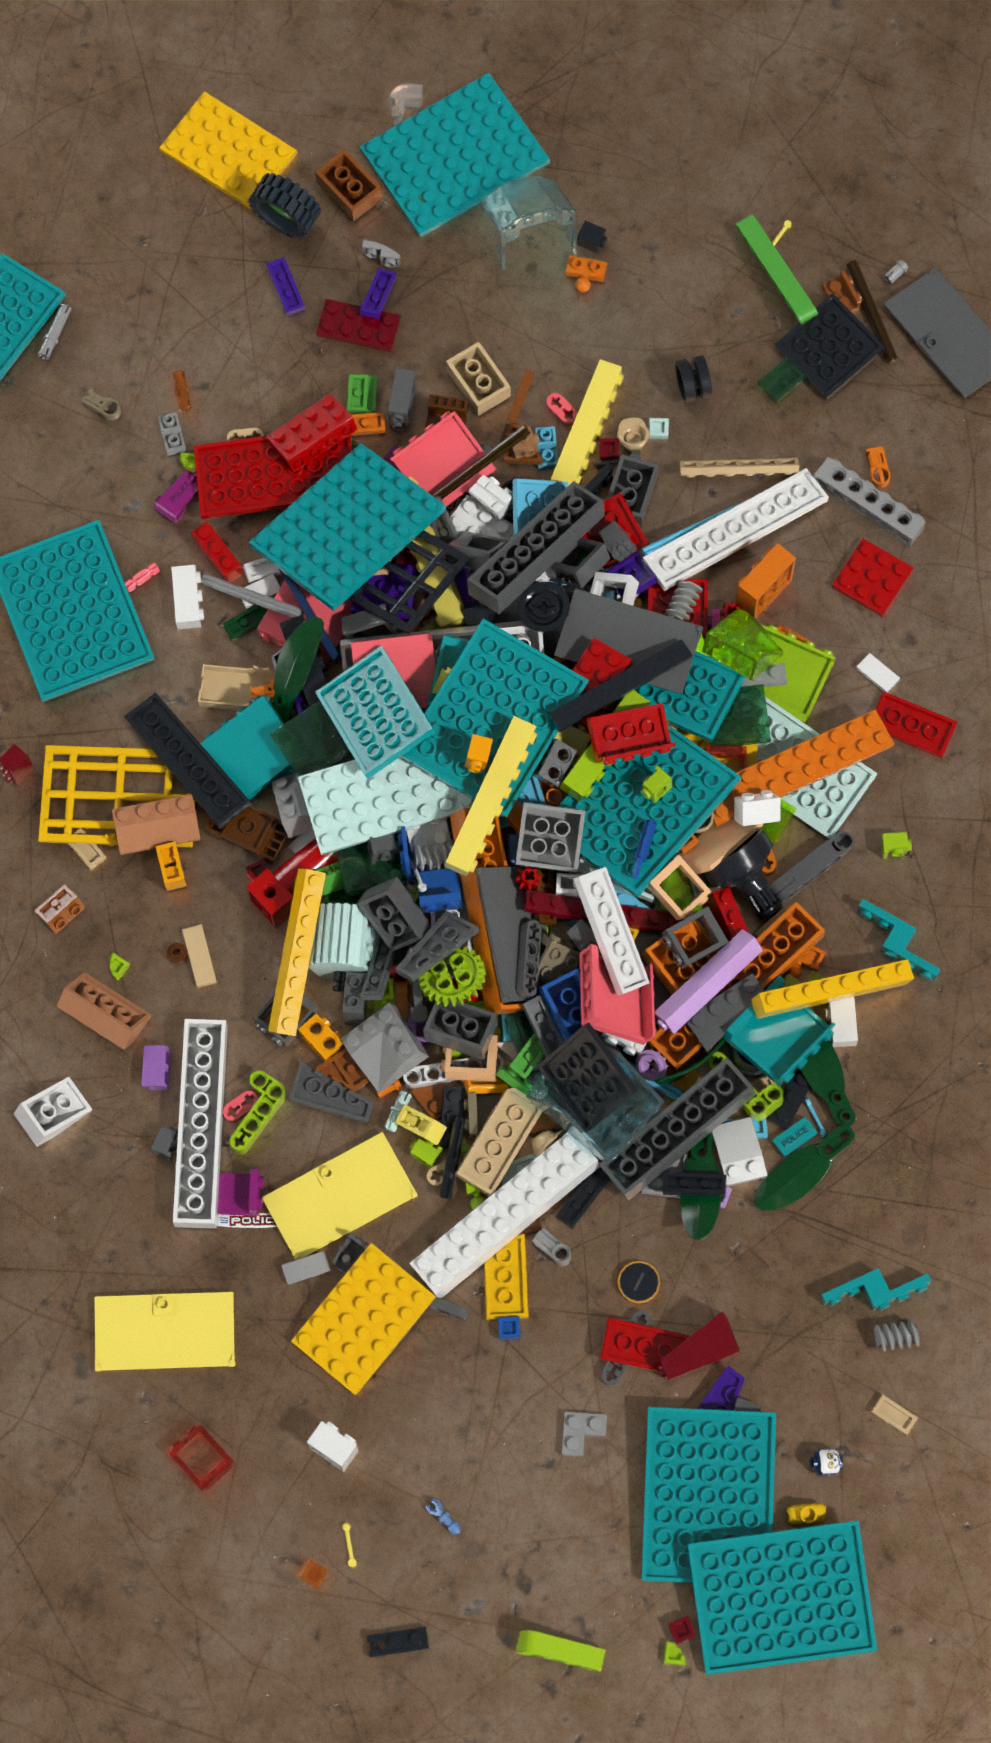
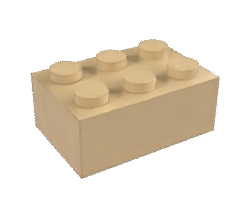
(478, 378)

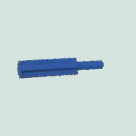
(644, 845)

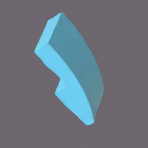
(547, 447)

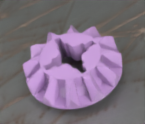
(643, 1065)

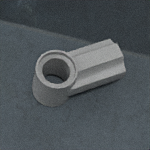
(551, 1246)

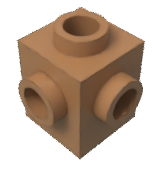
(527, 446)

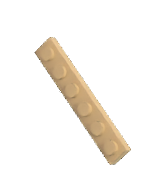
(730, 467)

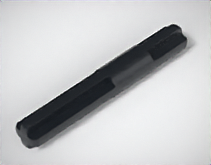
(452, 1158)

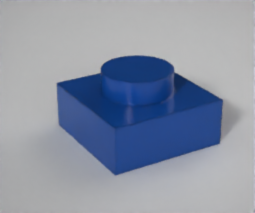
(509, 1328)

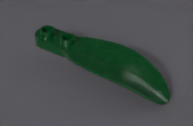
(295, 665)
(685, 1071)
(826, 1079)
(801, 1171)
(700, 1212)

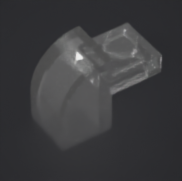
(405, 97)

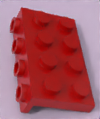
(312, 432)
(599, 665)
(629, 734)

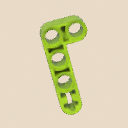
(760, 1099)
(254, 1116)
(560, 1650)

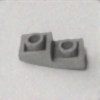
(388, 256)
(172, 433)
(305, 1267)

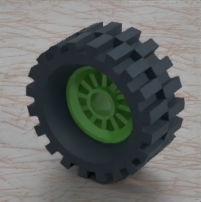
(284, 205)

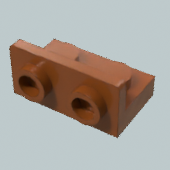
(843, 289)
(60, 909)

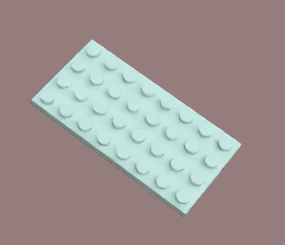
(827, 801)
(351, 808)

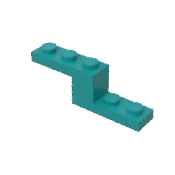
(898, 939)
(876, 1290)

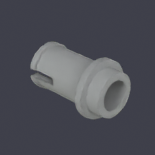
(896, 271)

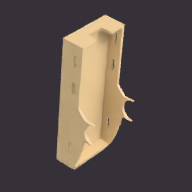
(230, 686)
(498, 1141)

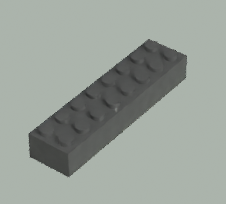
(536, 547)
(679, 1128)

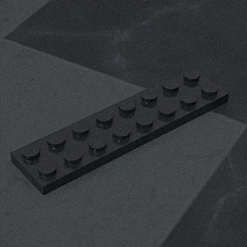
(187, 760)

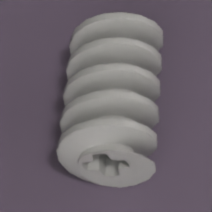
(682, 600)
(430, 855)
(896, 1335)

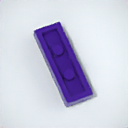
(285, 286)
(378, 293)

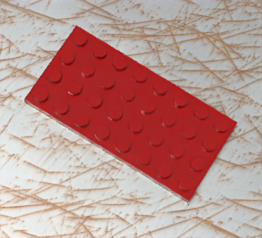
(254, 477)

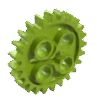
(470, 968)

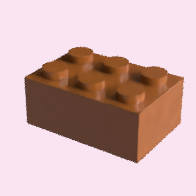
(349, 185)

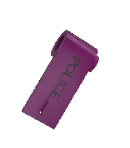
(174, 500)

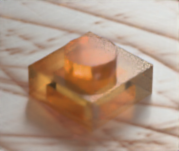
(314, 1574)

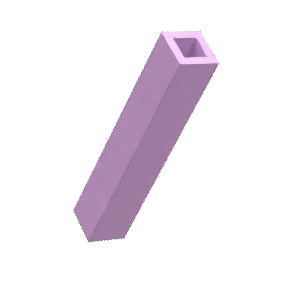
(707, 982)

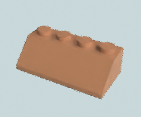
(155, 824)
(103, 1010)

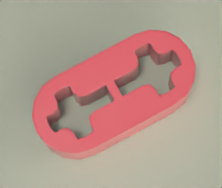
(564, 406)
(238, 1102)

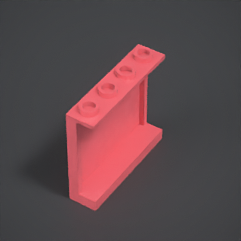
(441, 456)
(270, 629)
(411, 656)
(623, 1016)

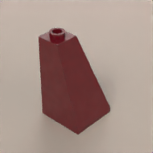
(704, 1348)

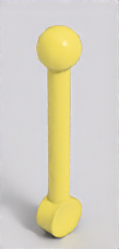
(787, 225)
(352, 1562)

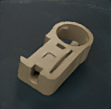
(100, 404)

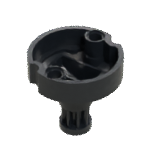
(744, 871)

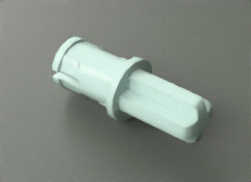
(401, 1100)

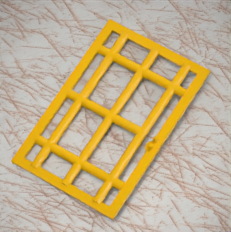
(70, 794)

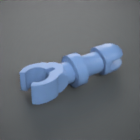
(453, 1527)

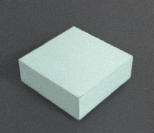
(658, 428)

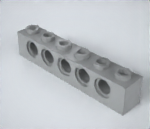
(873, 511)

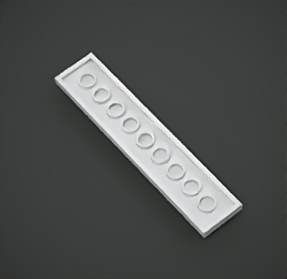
(735, 529)

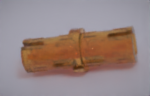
(181, 390)

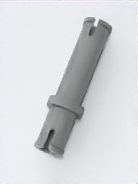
(51, 337)

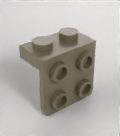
(557, 958)
(479, 1109)

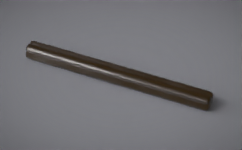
(871, 311)
(481, 463)

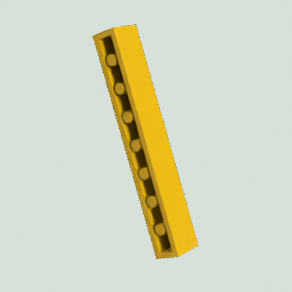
(296, 952)
(832, 989)

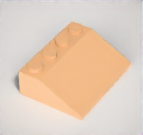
(716, 845)

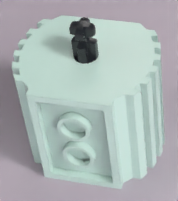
(342, 943)

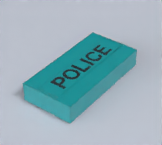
(794, 1137)

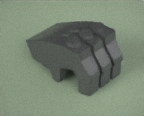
(617, 541)
(582, 935)
(349, 1253)

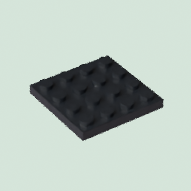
(830, 347)
(587, 1078)

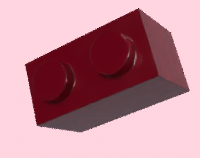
(15, 765)

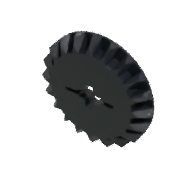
(534, 597)

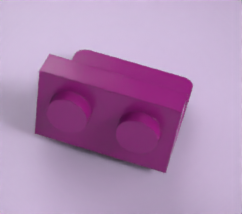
(240, 1193)

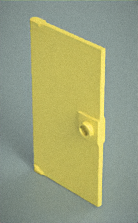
(339, 1196)
(164, 1331)

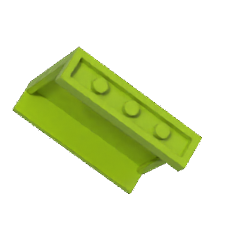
(805, 674)

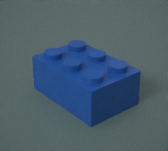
(564, 1002)

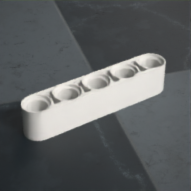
(423, 1071)

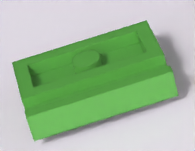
(362, 394)
(514, 1080)

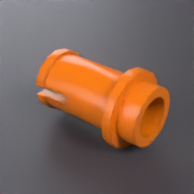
(389, 1089)

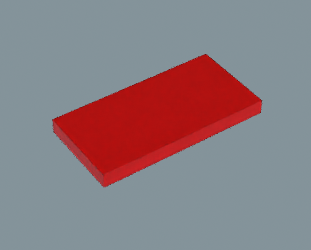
(915, 724)
(637, 1344)

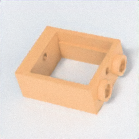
(667, 902)
(472, 1074)

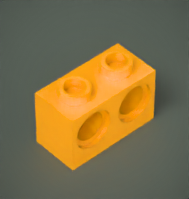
(478, 753)
(171, 866)
(317, 1041)

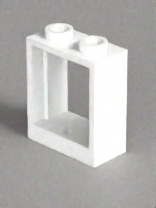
(627, 582)

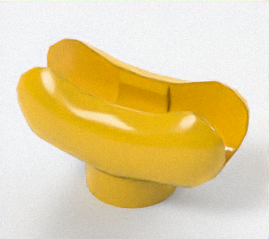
(806, 1514)

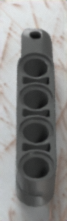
(812, 866)

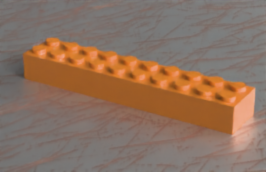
(491, 857)
(782, 947)

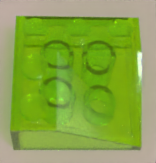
(742, 644)

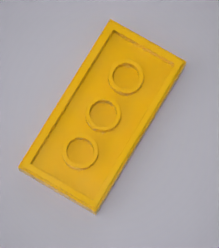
(507, 1281)

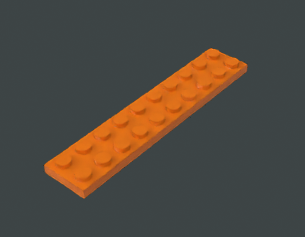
(810, 761)

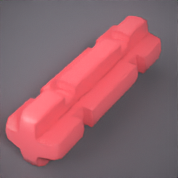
(141, 577)

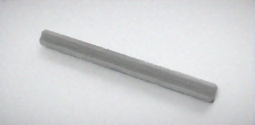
(251, 596)

